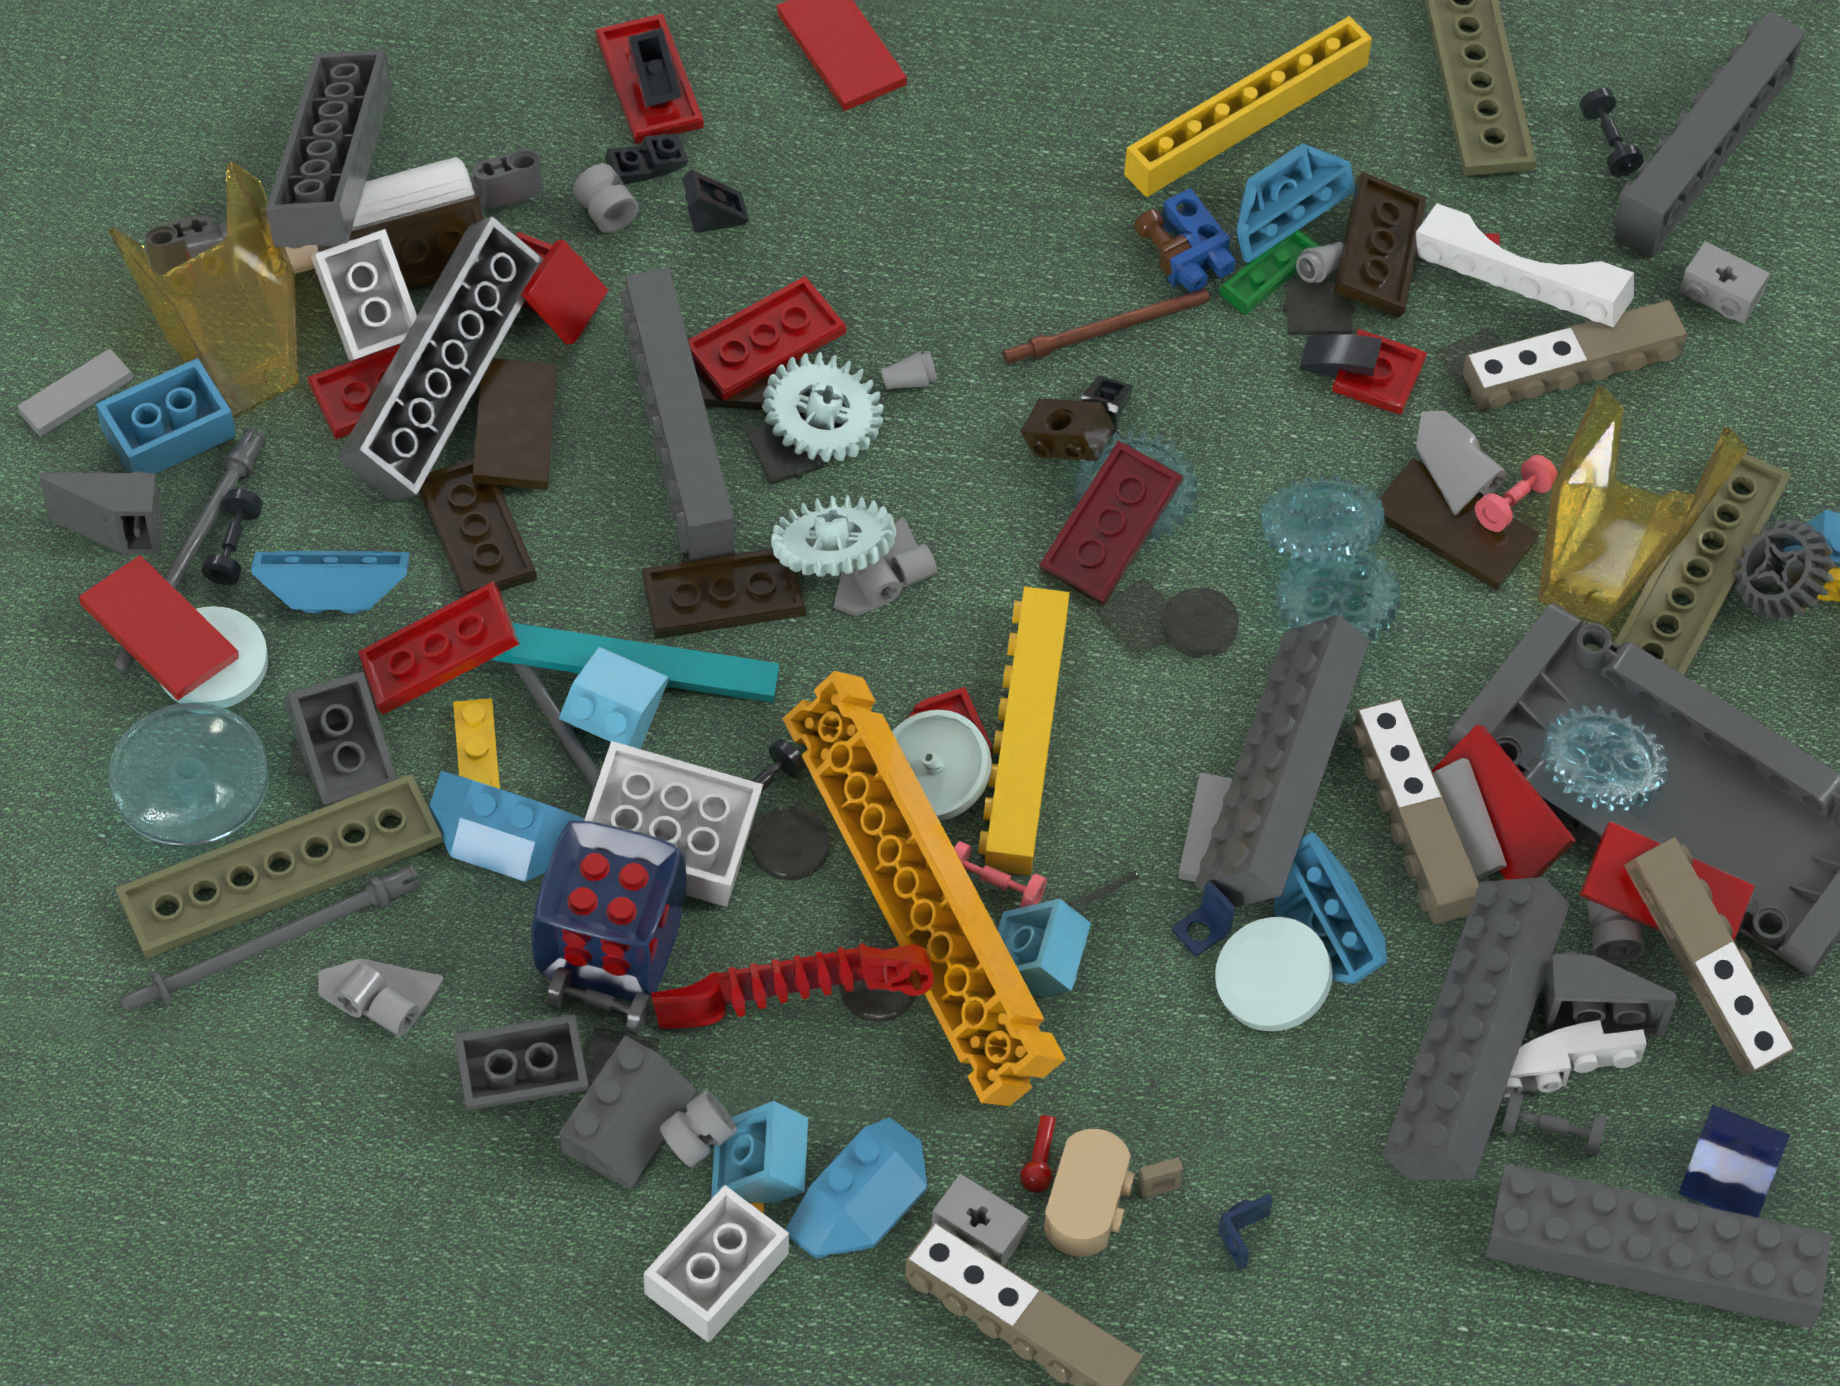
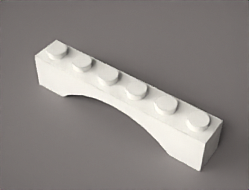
(1586, 289)

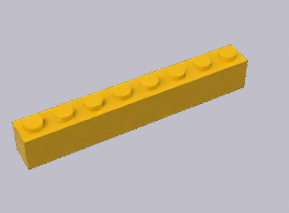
(1247, 106)
(1026, 731)

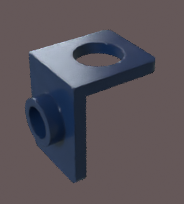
(1215, 913)
(1238, 1217)

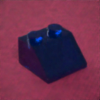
(1734, 1163)

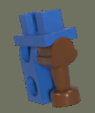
(1198, 242)

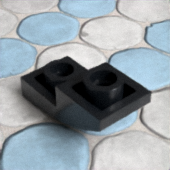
(652, 159)
(1344, 352)

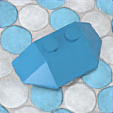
(1290, 196)
(330, 578)
(496, 827)
(1328, 902)
(861, 1192)

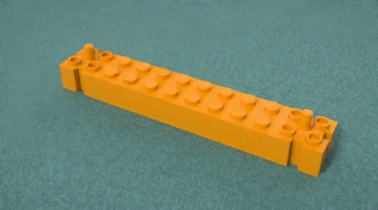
(923, 888)

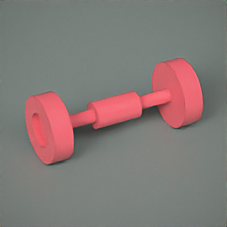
(1495, 511)
(1031, 894)

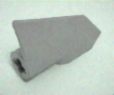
(1456, 460)
(884, 580)
(379, 991)

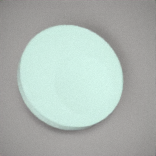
(243, 675)
(946, 759)
(1273, 974)

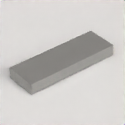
(74, 392)
(1204, 816)
(1470, 817)

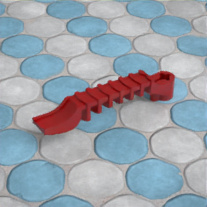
(880, 968)

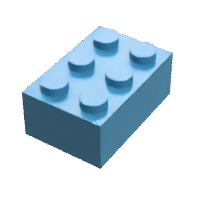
(166, 419)

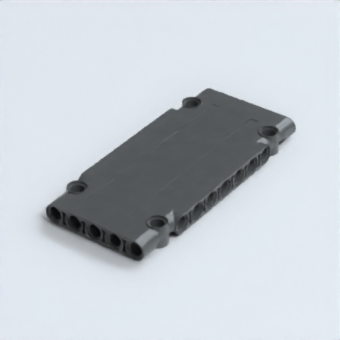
(1730, 787)

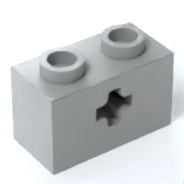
(1724, 282)
(981, 1219)

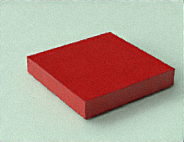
(564, 292)
(1393, 377)

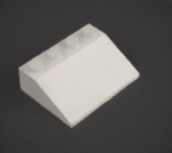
(685, 805)

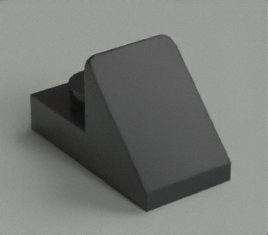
(653, 66)
(713, 203)
(1112, 394)

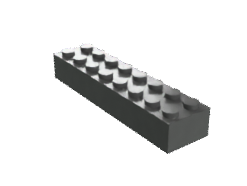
(1707, 134)
(329, 149)
(441, 361)
(677, 416)
(1283, 761)
(1476, 1030)
(1659, 1246)

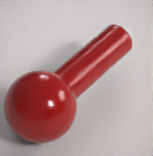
(1036, 1174)

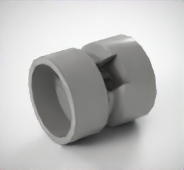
(605, 198)
(1615, 935)
(697, 1129)

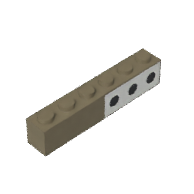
(1574, 356)
(1416, 810)
(1710, 956)
(1019, 1313)

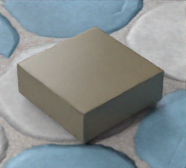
(1160, 1178)

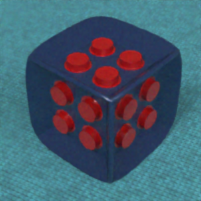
(609, 909)

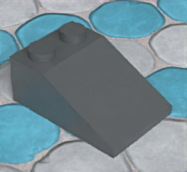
(340, 737)
(1592, 989)

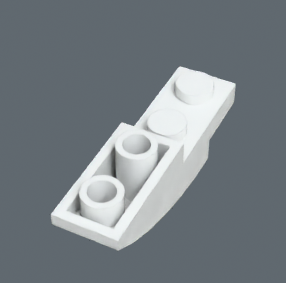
(1583, 1047)

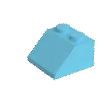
(614, 698)
(1045, 945)
(765, 1155)

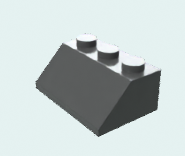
(520, 1062)
(622, 1111)

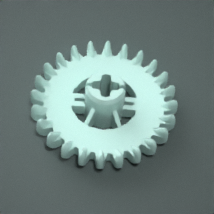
(822, 409)
(833, 538)

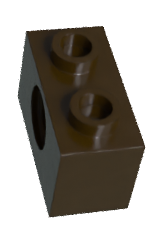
(1067, 429)

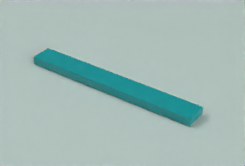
(685, 667)

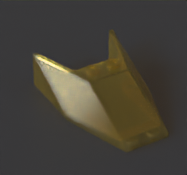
(229, 302)
(1610, 534)

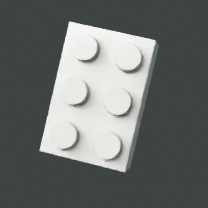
(365, 294)
(716, 1263)

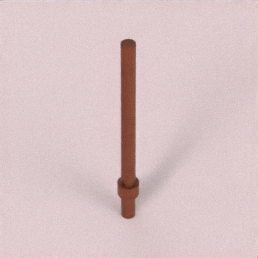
(1041, 346)

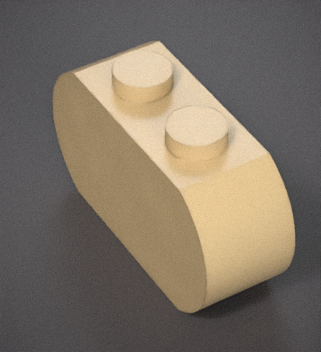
(1088, 1193)

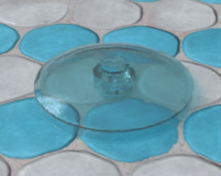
(188, 774)

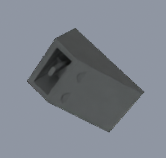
(108, 508)

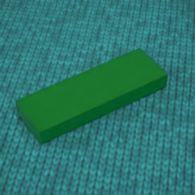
(1265, 273)

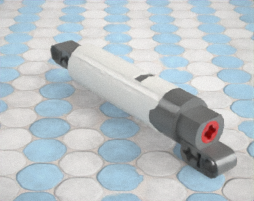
(494, 181)

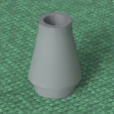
(1319, 262)
(910, 372)

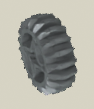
(1802, 570)

